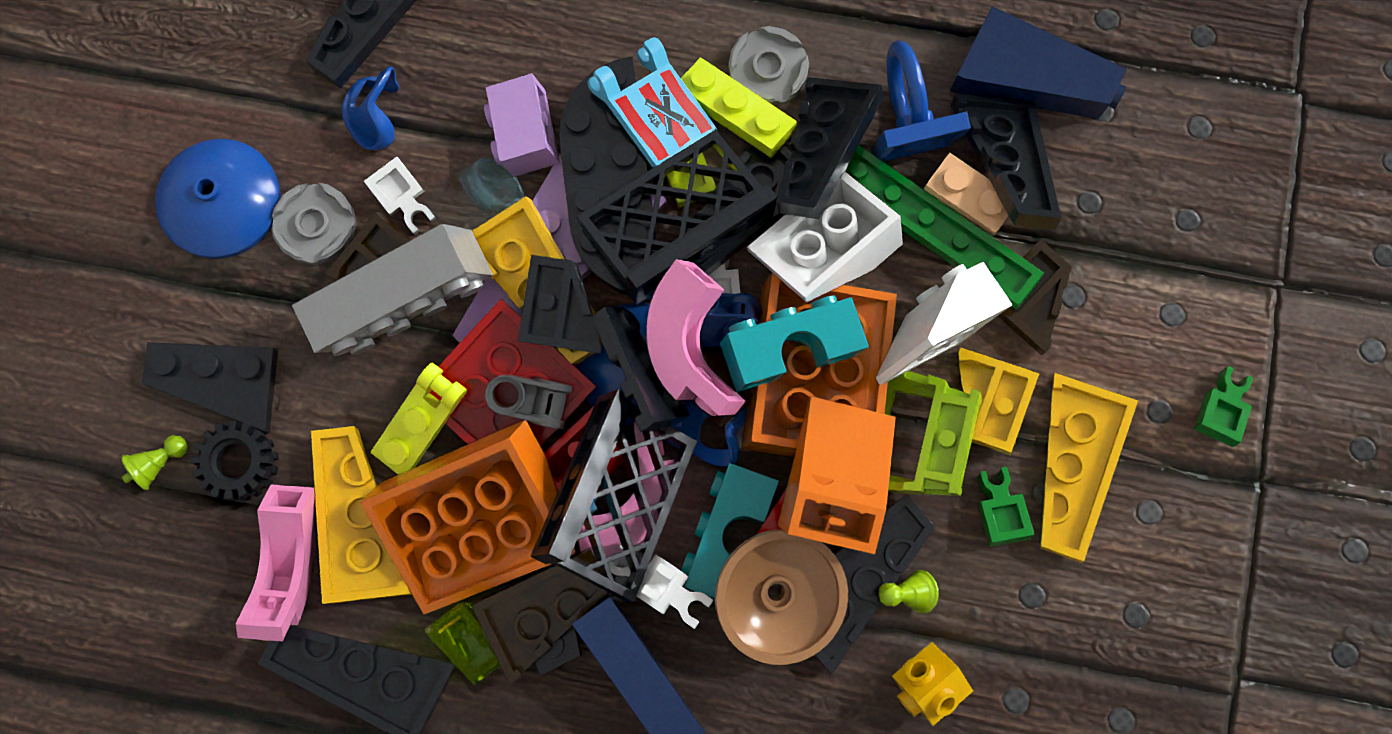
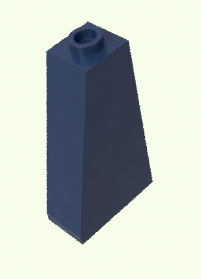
(1033, 65)
(635, 671)

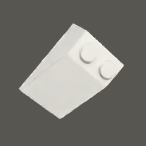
(845, 242)
(944, 318)

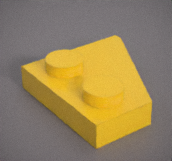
(1004, 396)

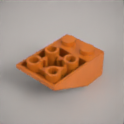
(839, 476)

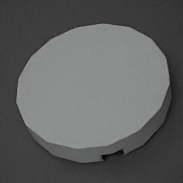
(770, 64)
(313, 223)

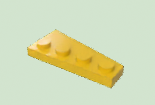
(508, 246)
(1082, 454)
(350, 550)

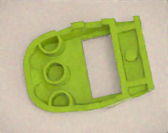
(946, 435)

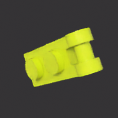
(418, 420)

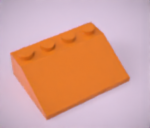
(780, 406)
(466, 517)

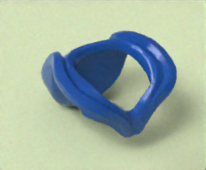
(368, 122)
(691, 427)

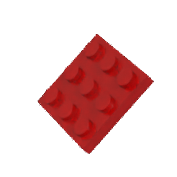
(493, 351)

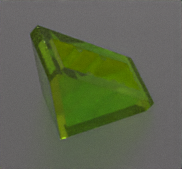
(464, 642)

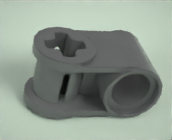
(532, 400)

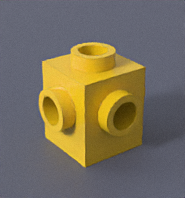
(931, 684)

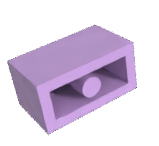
(521, 125)

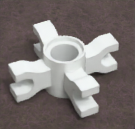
(664, 588)

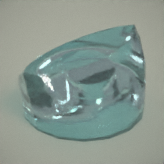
(490, 186)

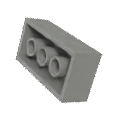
(393, 291)

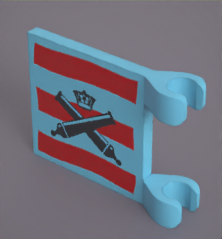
(655, 110)

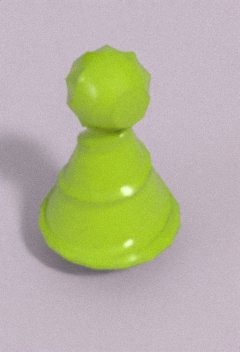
(146, 465)
(916, 591)

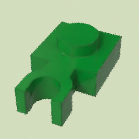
(1222, 411)
(1003, 516)

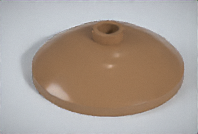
(800, 616)

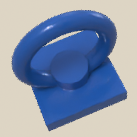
(916, 127)

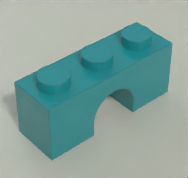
(828, 330)
(738, 496)

